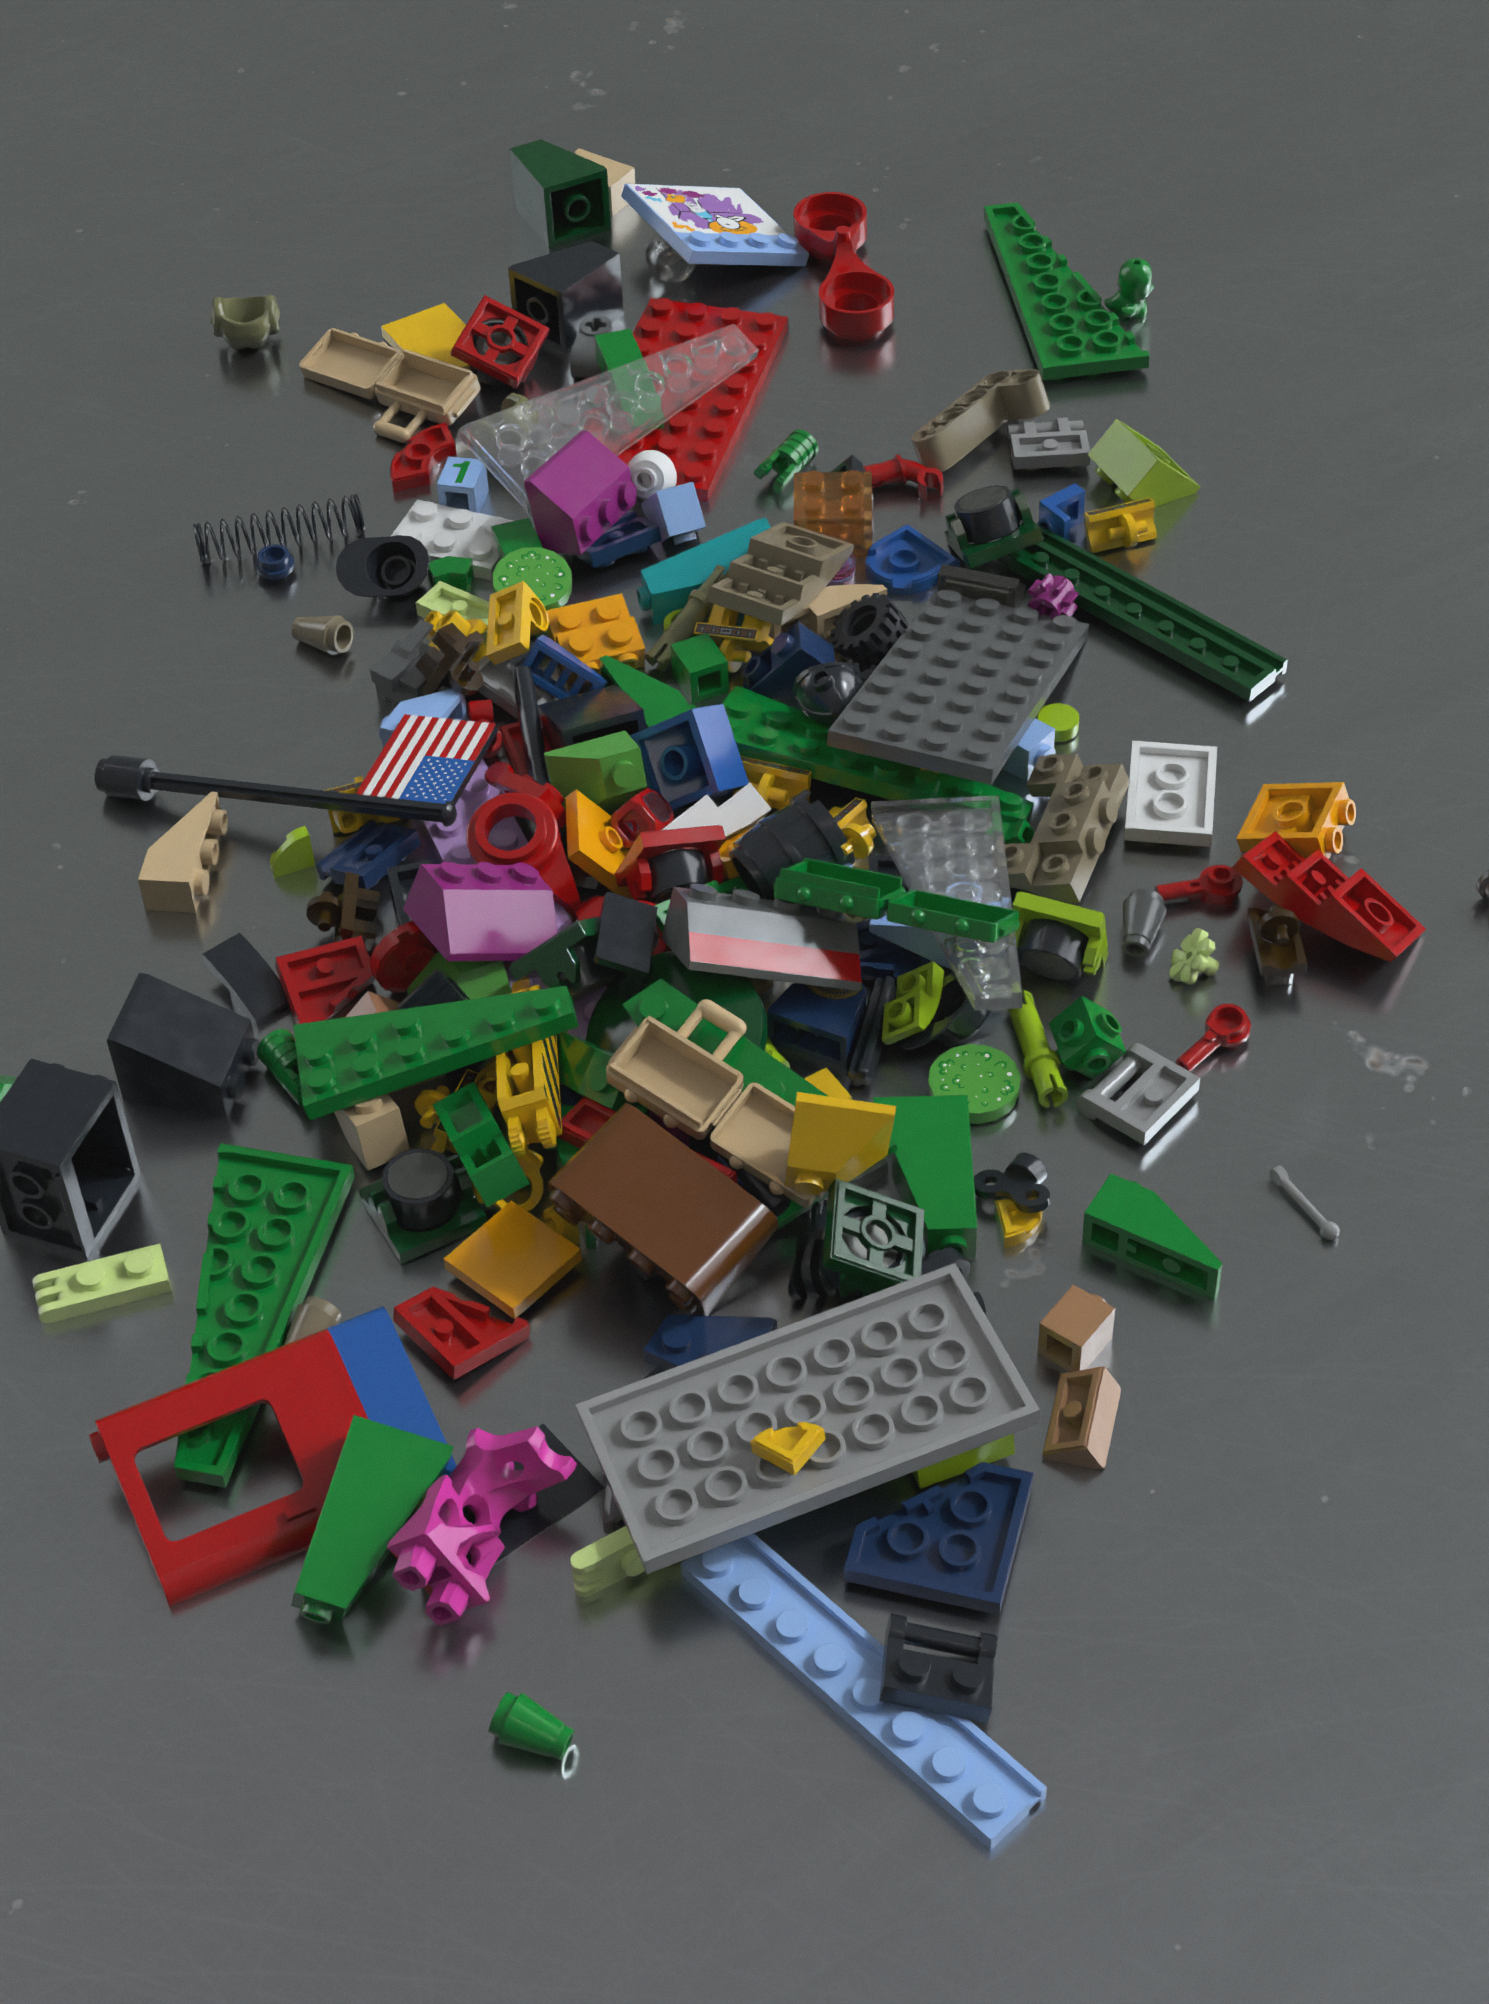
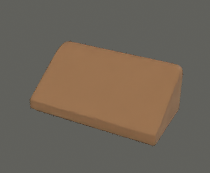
(1082, 1418)

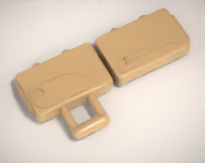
(403, 383)
(703, 1092)

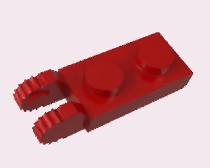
(503, 778)

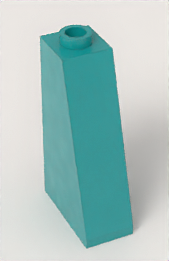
(672, 580)

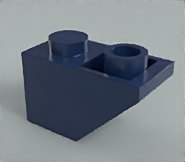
(779, 664)

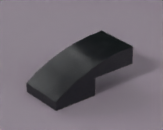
(248, 977)

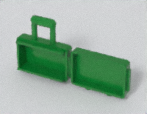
(879, 894)

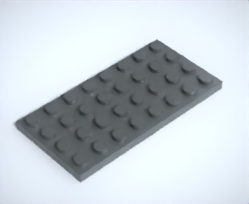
(959, 686)

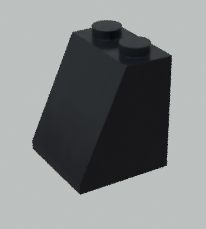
(566, 289)
(590, 716)
(180, 1050)

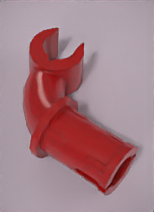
(906, 470)
(483, 712)

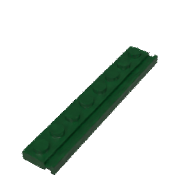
(1152, 616)

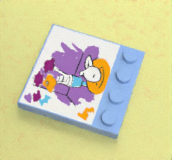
(714, 225)

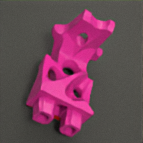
(438, 1536)

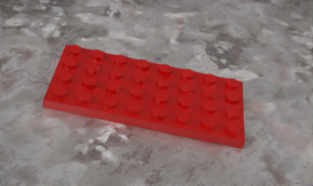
(706, 430)

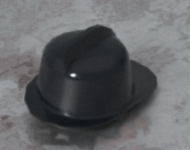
(383, 566)
(953, 1021)

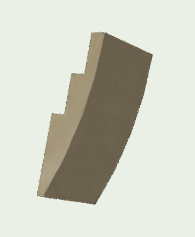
(780, 573)

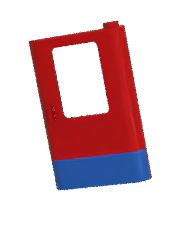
(314, 1393)

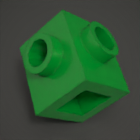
(1087, 1037)

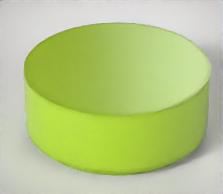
(1062, 718)

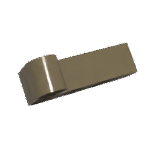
(978, 414)

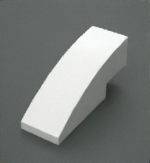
(734, 815)

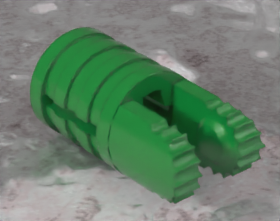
(789, 458)
(279, 1055)

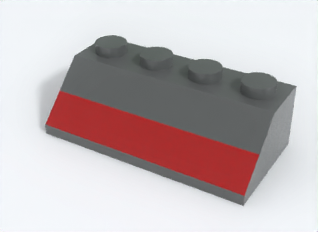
(762, 938)

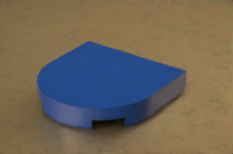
(906, 562)

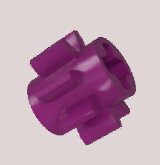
(1053, 596)

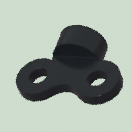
(1020, 1181)

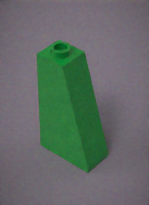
(936, 1167)
(370, 1498)

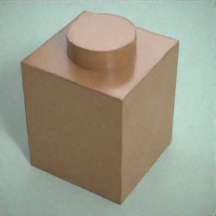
(1076, 1329)

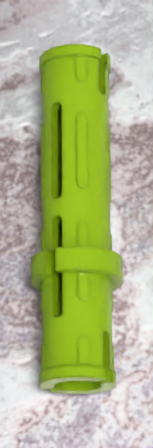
(1040, 1060)

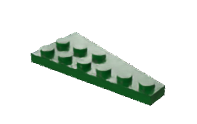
(385, 1051)

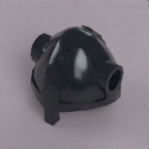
(828, 699)

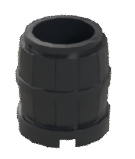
(785, 840)

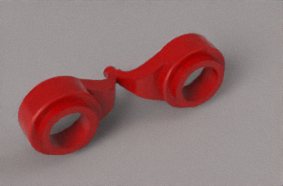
(853, 297)
(542, 852)

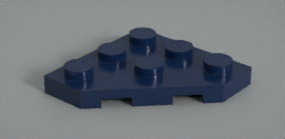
(947, 1541)

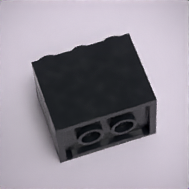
(63, 1157)

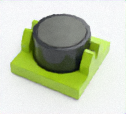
(1059, 938)

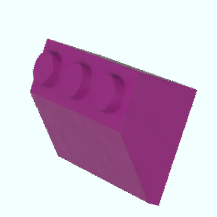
(579, 494)
(482, 910)

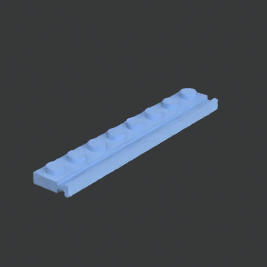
(844, 1669)

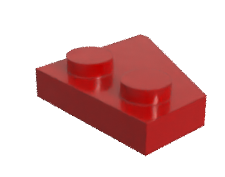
(324, 978)
(457, 1331)

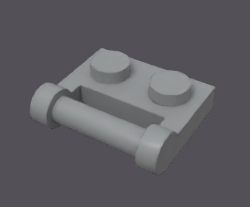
(1148, 1101)

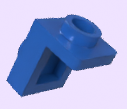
(1062, 510)

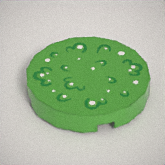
(541, 570)
(980, 1073)

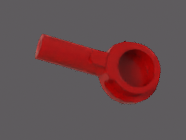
(1215, 885)
(1224, 1027)

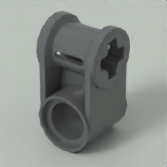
(583, 354)

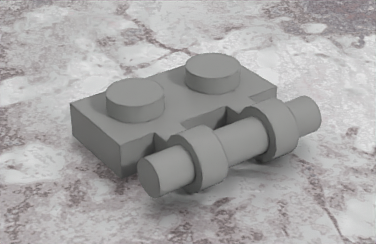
(1048, 444)

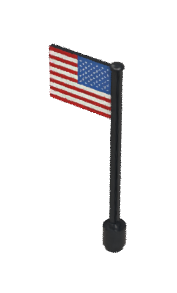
(413, 777)

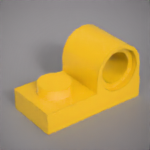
(512, 620)

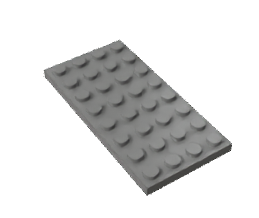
(885, 1376)

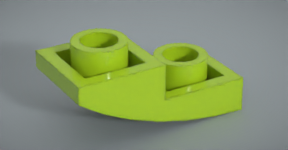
(914, 1004)

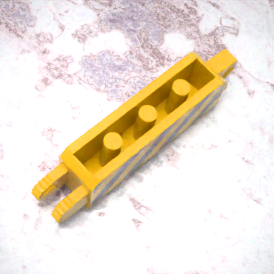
(530, 1089)

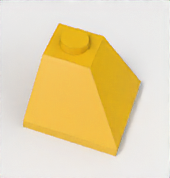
(835, 1140)

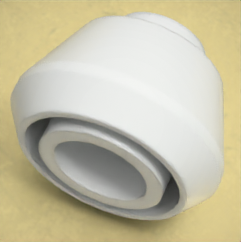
(651, 473)

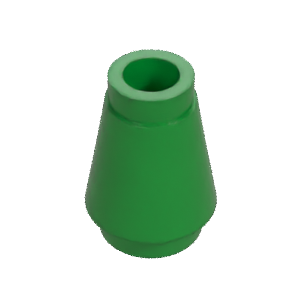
(530, 1727)

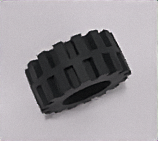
(868, 630)

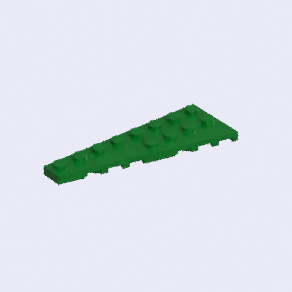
(1057, 306)
(785, 736)
(259, 1260)

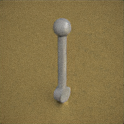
(1328, 1230)

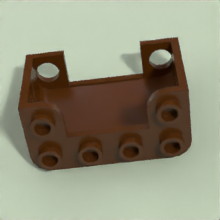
(664, 1208)

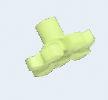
(1193, 958)

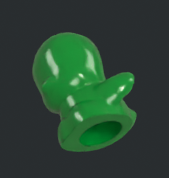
(1134, 288)

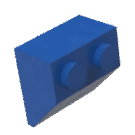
(692, 757)

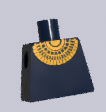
(817, 1021)

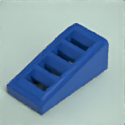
(546, 646)

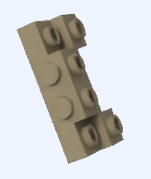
(1071, 829)

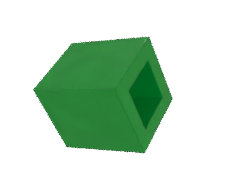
(699, 668)

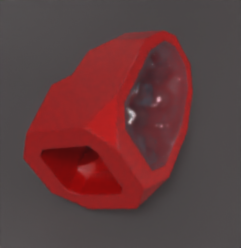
(640, 814)

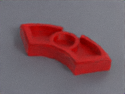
(416, 461)

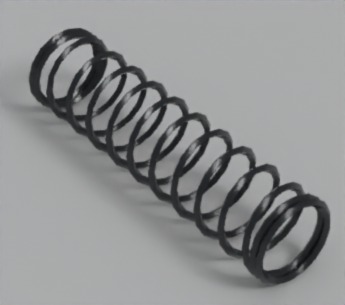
(203, 547)

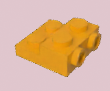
(597, 630)
(1302, 814)

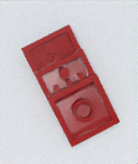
(1323, 897)

